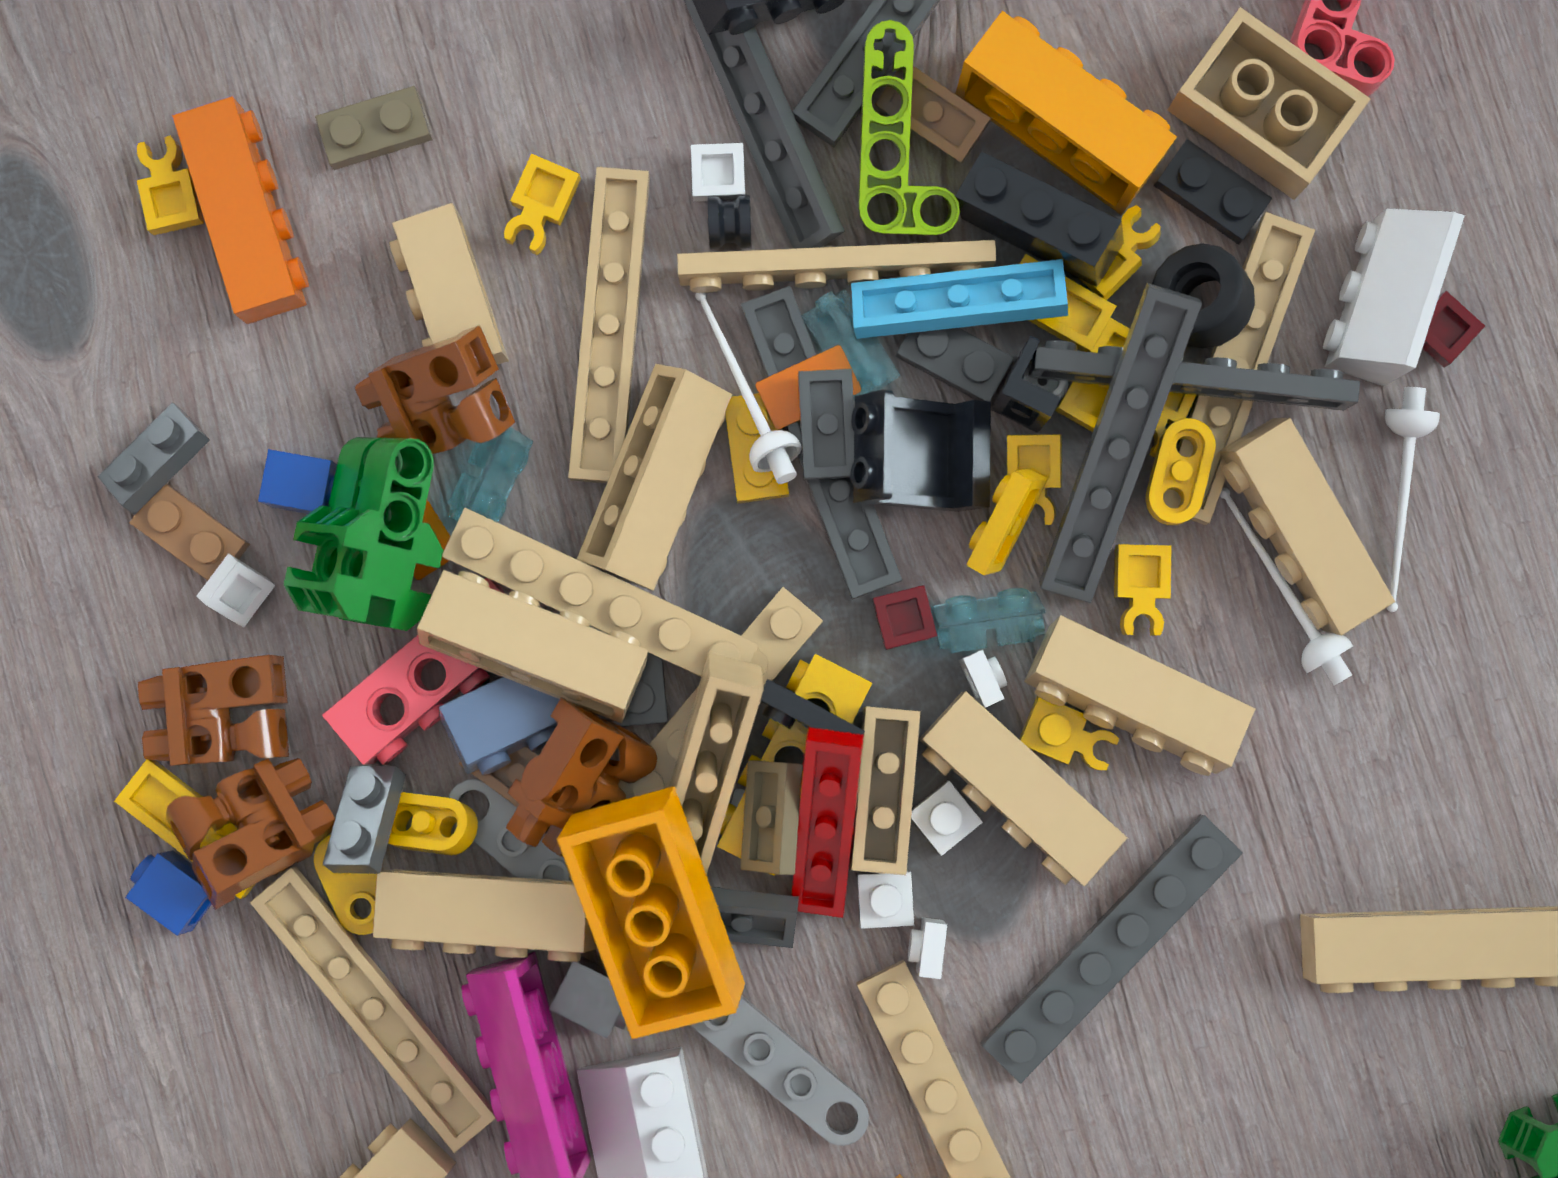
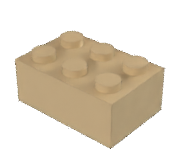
(1268, 104)

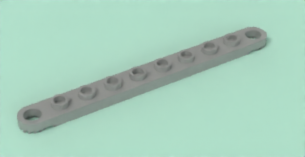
(744, 1037)

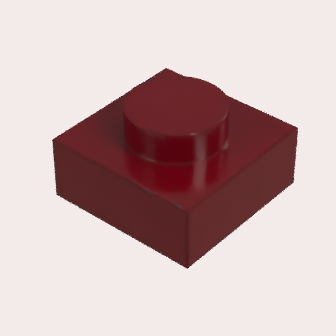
(1450, 330)
(904, 617)

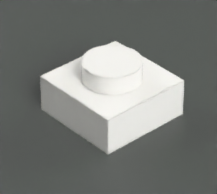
(717, 171)
(235, 590)
(984, 677)
(945, 817)
(885, 900)
(927, 947)

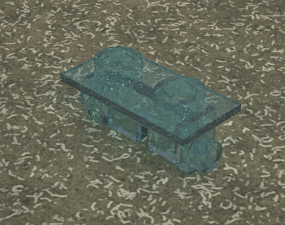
(833, 325)
(500, 463)
(1013, 614)

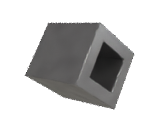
(588, 998)

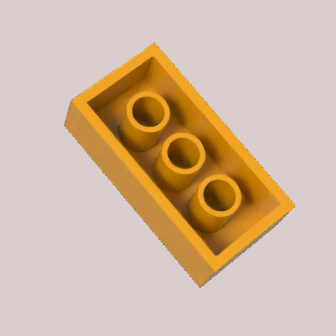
(1064, 111)
(652, 912)

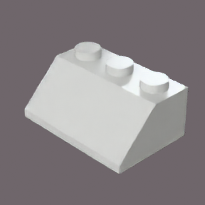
(1392, 293)
(642, 1117)

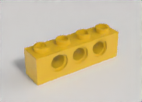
(820, 680)

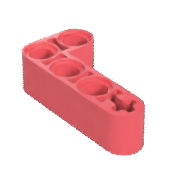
(1342, 44)

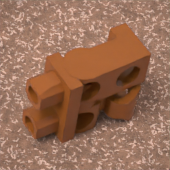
(417, 391)
(200, 705)
(575, 773)
(269, 827)

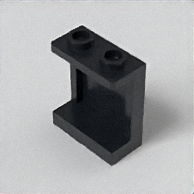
(921, 452)

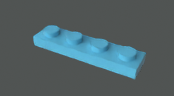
(959, 299)

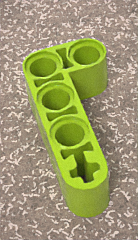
(897, 130)

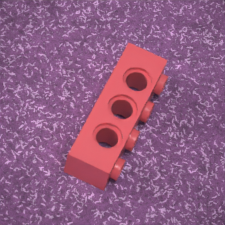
(358, 713)

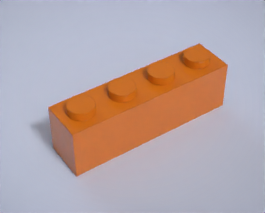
(240, 209)

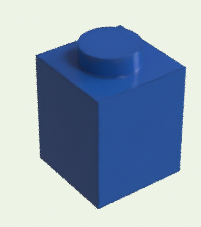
(296, 482)
(169, 892)

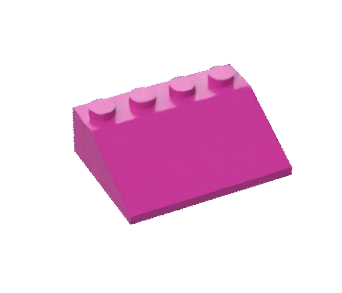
(527, 1069)

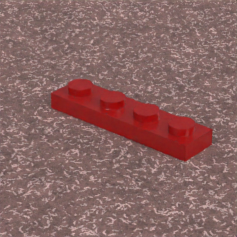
(826, 820)

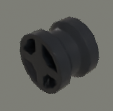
(729, 222)

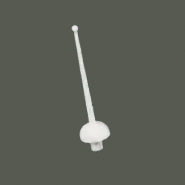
(1409, 423)
(773, 449)
(1322, 649)

